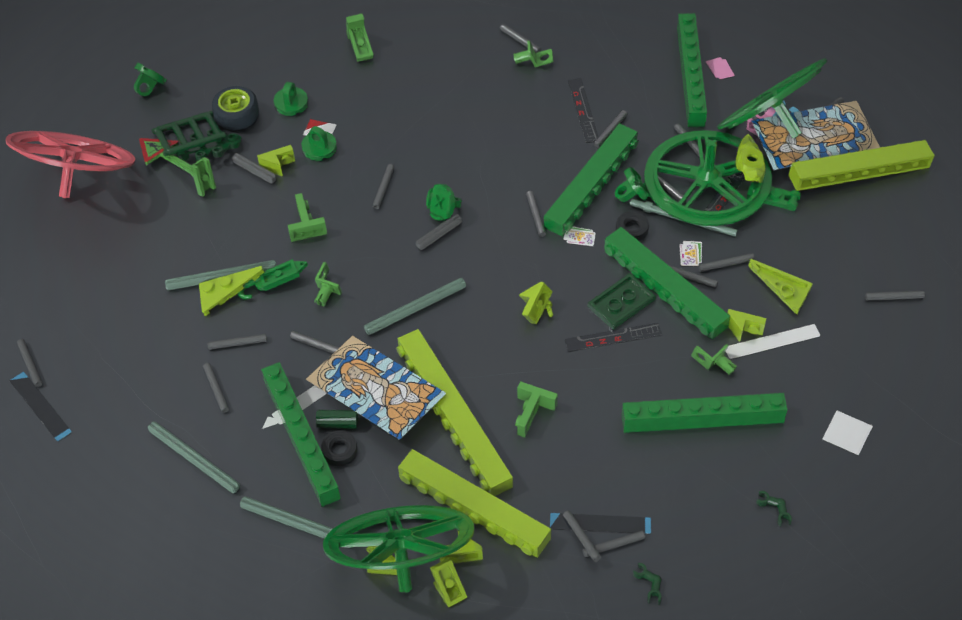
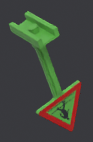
(200, 170)

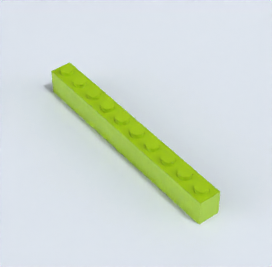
(456, 415)

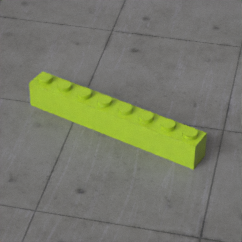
(861, 165)
(475, 502)

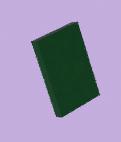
(621, 301)

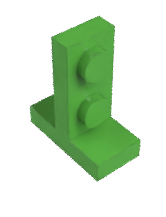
(357, 34)
(307, 227)
(533, 399)

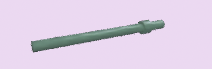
(649, 207)

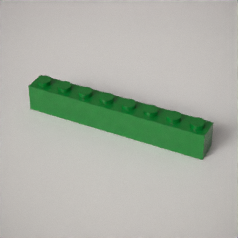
(691, 70)
(590, 180)
(667, 283)
(704, 412)
(301, 434)

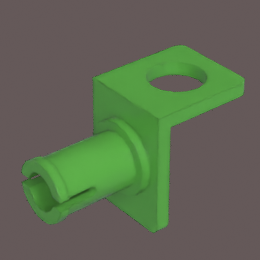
(534, 57)
(326, 287)
(719, 359)

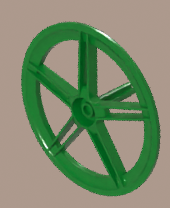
(774, 98)
(705, 176)
(400, 539)

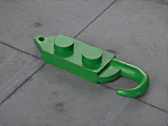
(275, 276)

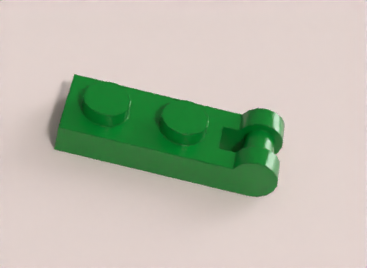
(777, 197)

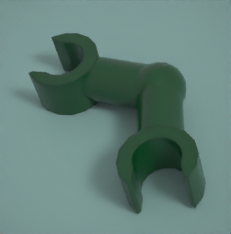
(779, 502)
(655, 579)

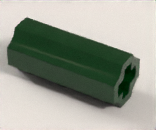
(336, 419)

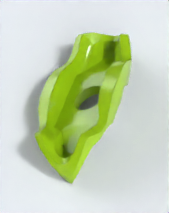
(752, 170)

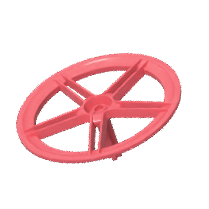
(55, 144)

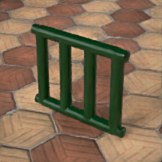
(201, 140)

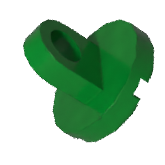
(149, 77)
(290, 100)
(318, 144)
(632, 185)
(442, 202)

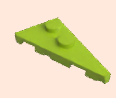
(225, 287)
(787, 287)

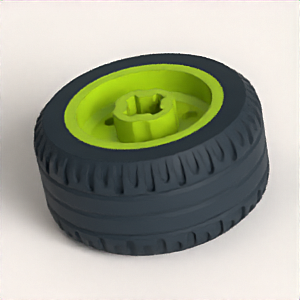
(235, 108)

